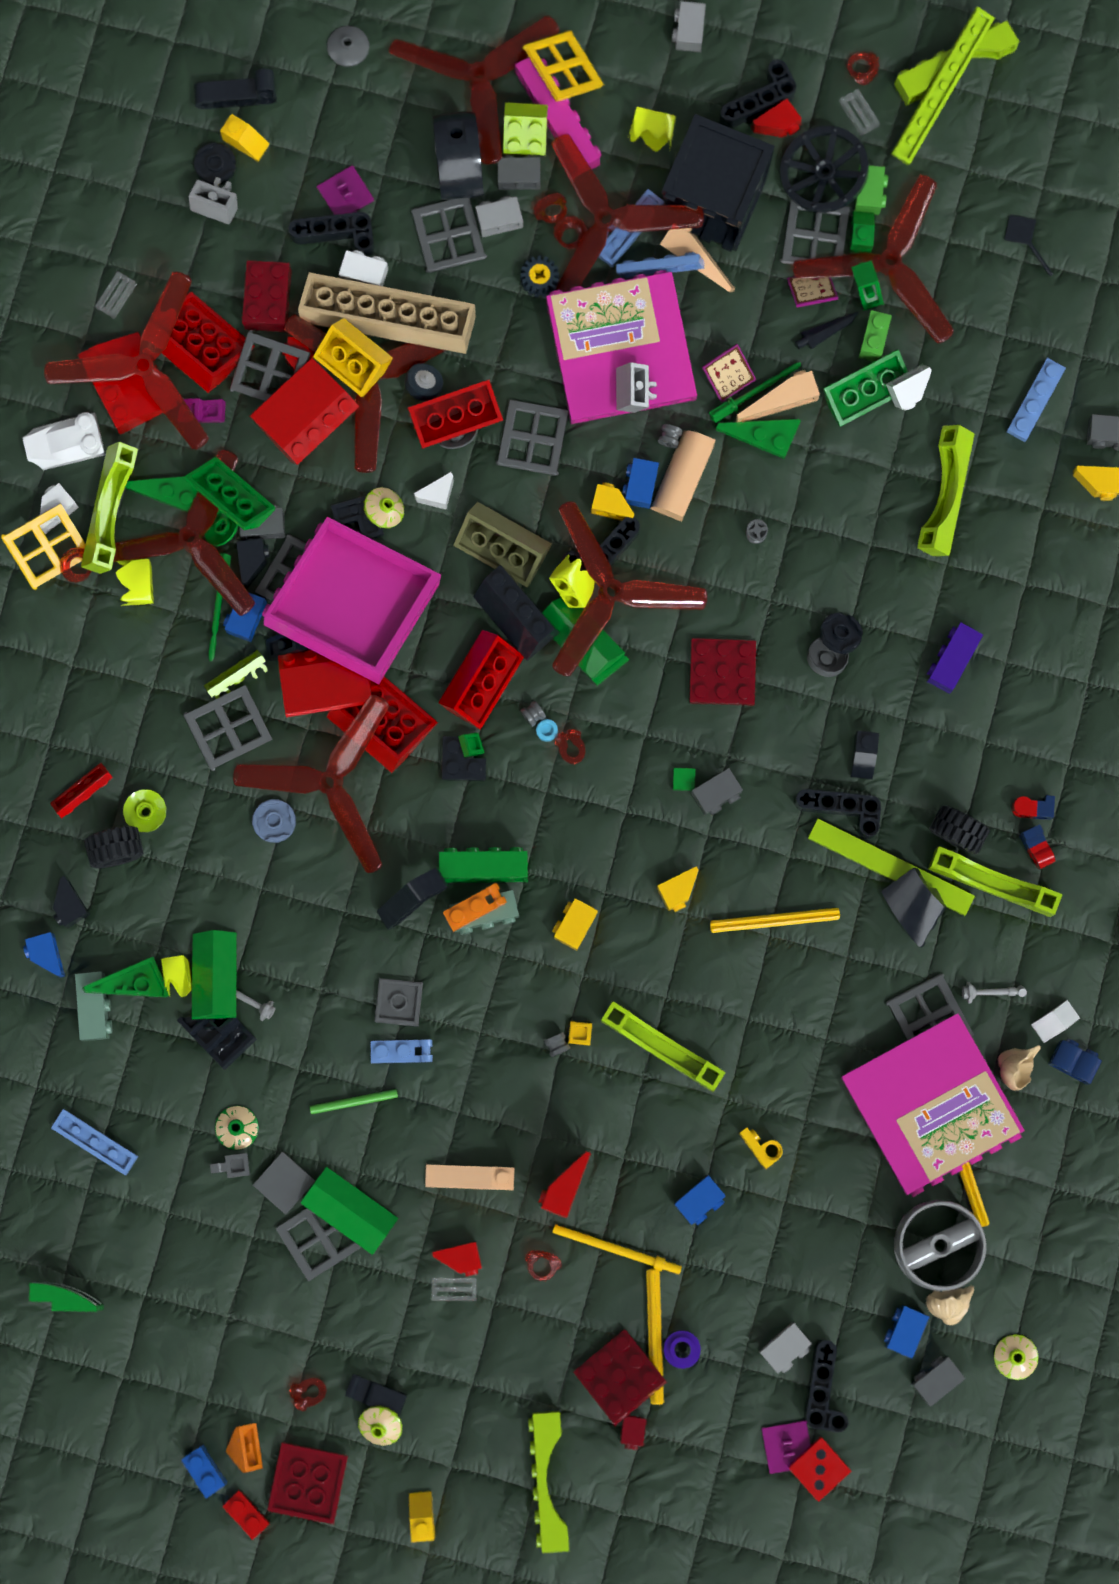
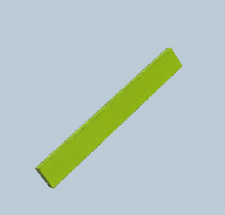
(942, 85)
(885, 863)

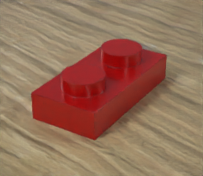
(246, 1514)

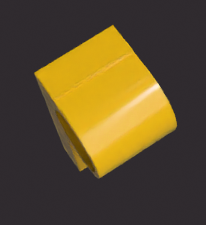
(751, 1139)

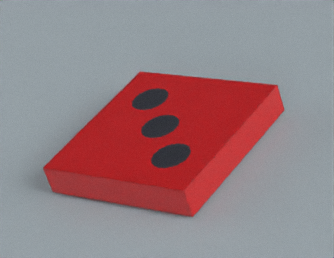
(819, 1469)

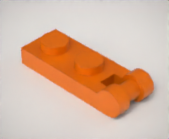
(474, 907)

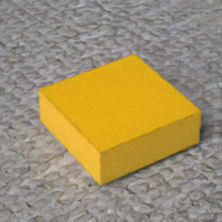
(580, 1033)

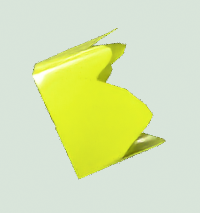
(653, 126)
(137, 577)
(572, 584)
(177, 972)

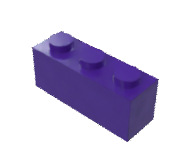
(954, 657)

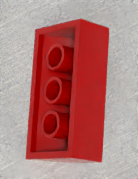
(455, 414)
(481, 679)

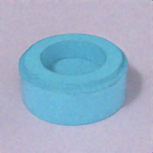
(547, 730)

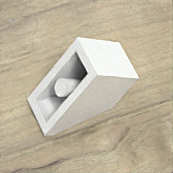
(909, 387)
(52, 497)

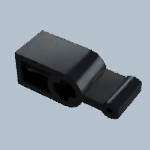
(375, 1394)

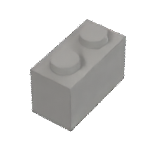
(690, 26)
(499, 216)
(785, 1348)

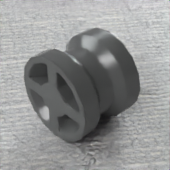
(670, 436)
(756, 527)
(533, 713)
(557, 1044)

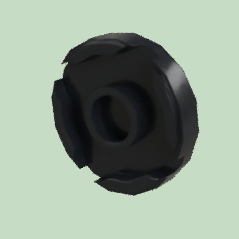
(215, 161)
(841, 633)

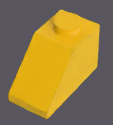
(244, 137)
(1099, 481)
(610, 503)
(678, 890)
(421, 1516)

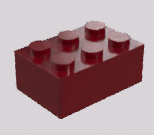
(266, 296)

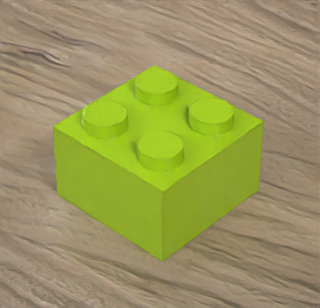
(525, 129)

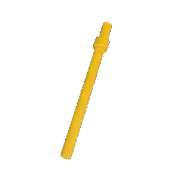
(659, 1263)

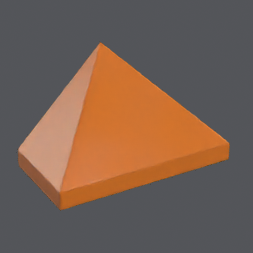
(245, 1448)

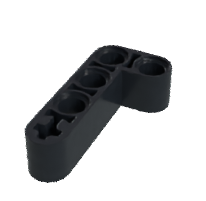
(237, 92)
(755, 98)
(331, 233)
(611, 553)
(838, 809)
(411, 897)
(825, 1384)

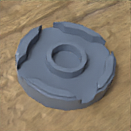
(274, 821)

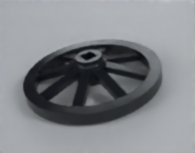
(821, 166)

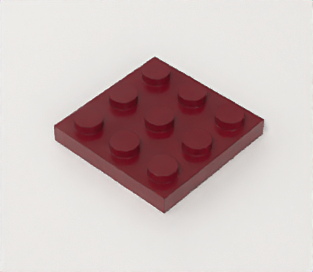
(722, 672)
(620, 1377)
(307, 1483)

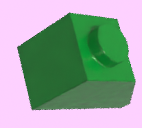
(862, 232)
(867, 285)

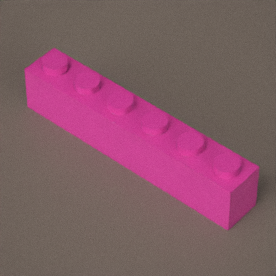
(560, 116)

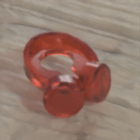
(575, 736)
(303, 1403)

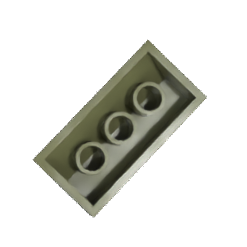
(502, 542)

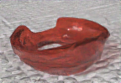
(569, 222)
(65, 565)

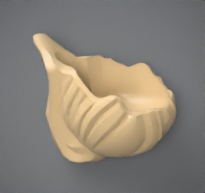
(1017, 1067)
(950, 1305)

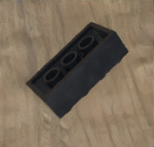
(515, 613)

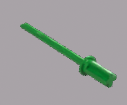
(732, 405)
(216, 617)

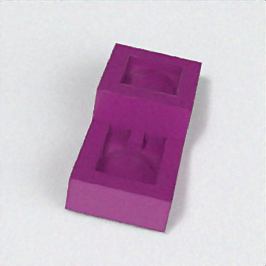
(207, 411)

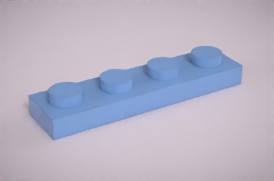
(621, 240)
(670, 263)
(1036, 400)
(94, 1142)

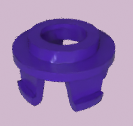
(675, 1338)

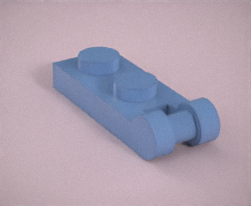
(400, 1051)

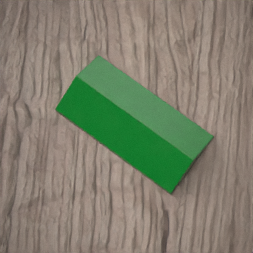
(864, 388)
(230, 494)
(602, 652)
(214, 975)
(349, 1210)

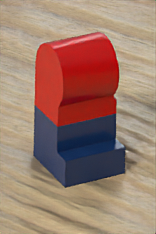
(1027, 808)
(1037, 847)

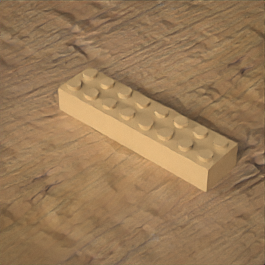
(388, 312)

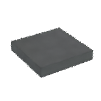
(398, 1002)
(284, 1183)

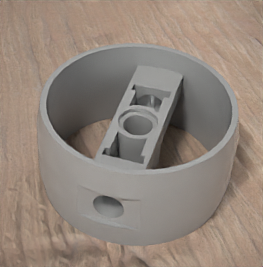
(954, 1238)

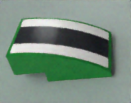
(63, 1297)

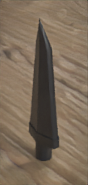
(822, 332)

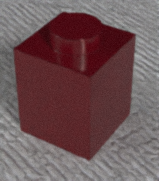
(633, 1432)

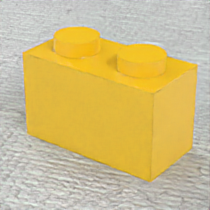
(575, 924)

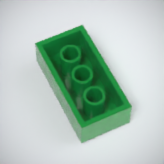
(484, 866)

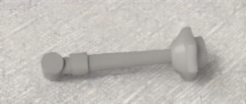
(969, 992)
(266, 1010)

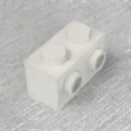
(363, 268)

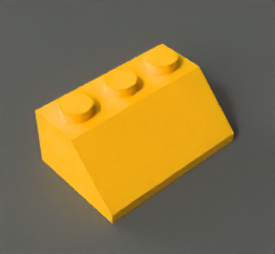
(352, 357)

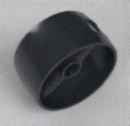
(458, 155)

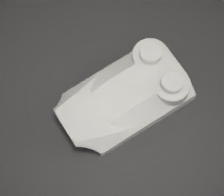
(64, 442)

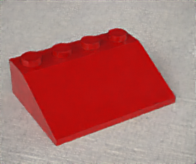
(204, 344)
(125, 399)
(304, 411)
(319, 684)
(399, 730)
(562, 1192)

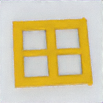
(563, 65)
(46, 545)

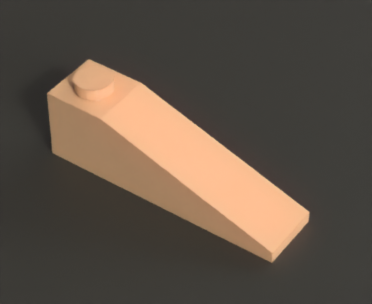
(682, 242)
(792, 393)
(470, 1177)

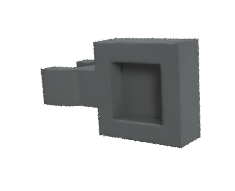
(235, 1166)

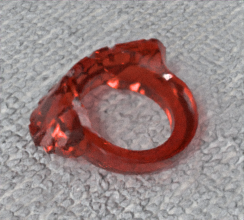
(864, 78)
(540, 208)
(532, 1256)

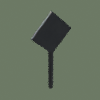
(1021, 231)

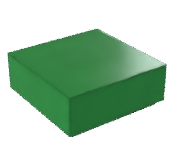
(471, 744)
(683, 779)

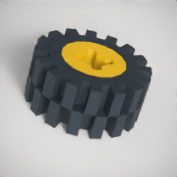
(541, 283)

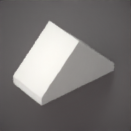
(436, 493)
(1055, 1021)

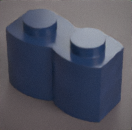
(1074, 1061)

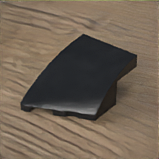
(914, 904)
(220, 1037)

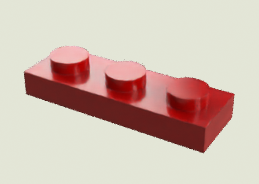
(81, 790)

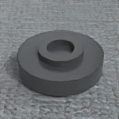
(824, 660)

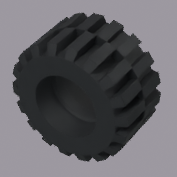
(959, 829)
(113, 847)

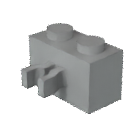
(213, 201)
(633, 387)

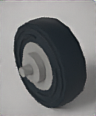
(423, 382)

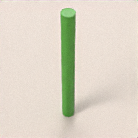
(354, 1101)

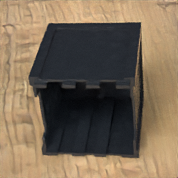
(722, 175)

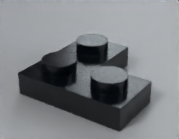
(353, 511)
(457, 767)

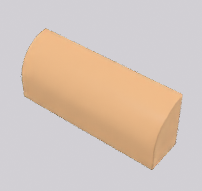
(683, 475)

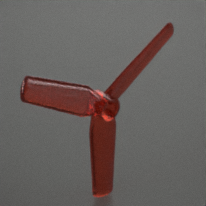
(496, 64)
(627, 218)
(902, 278)
(152, 344)
(369, 410)
(205, 556)
(632, 593)
(341, 762)

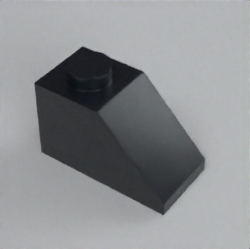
(252, 559)
(282, 645)
(864, 754)
(68, 905)

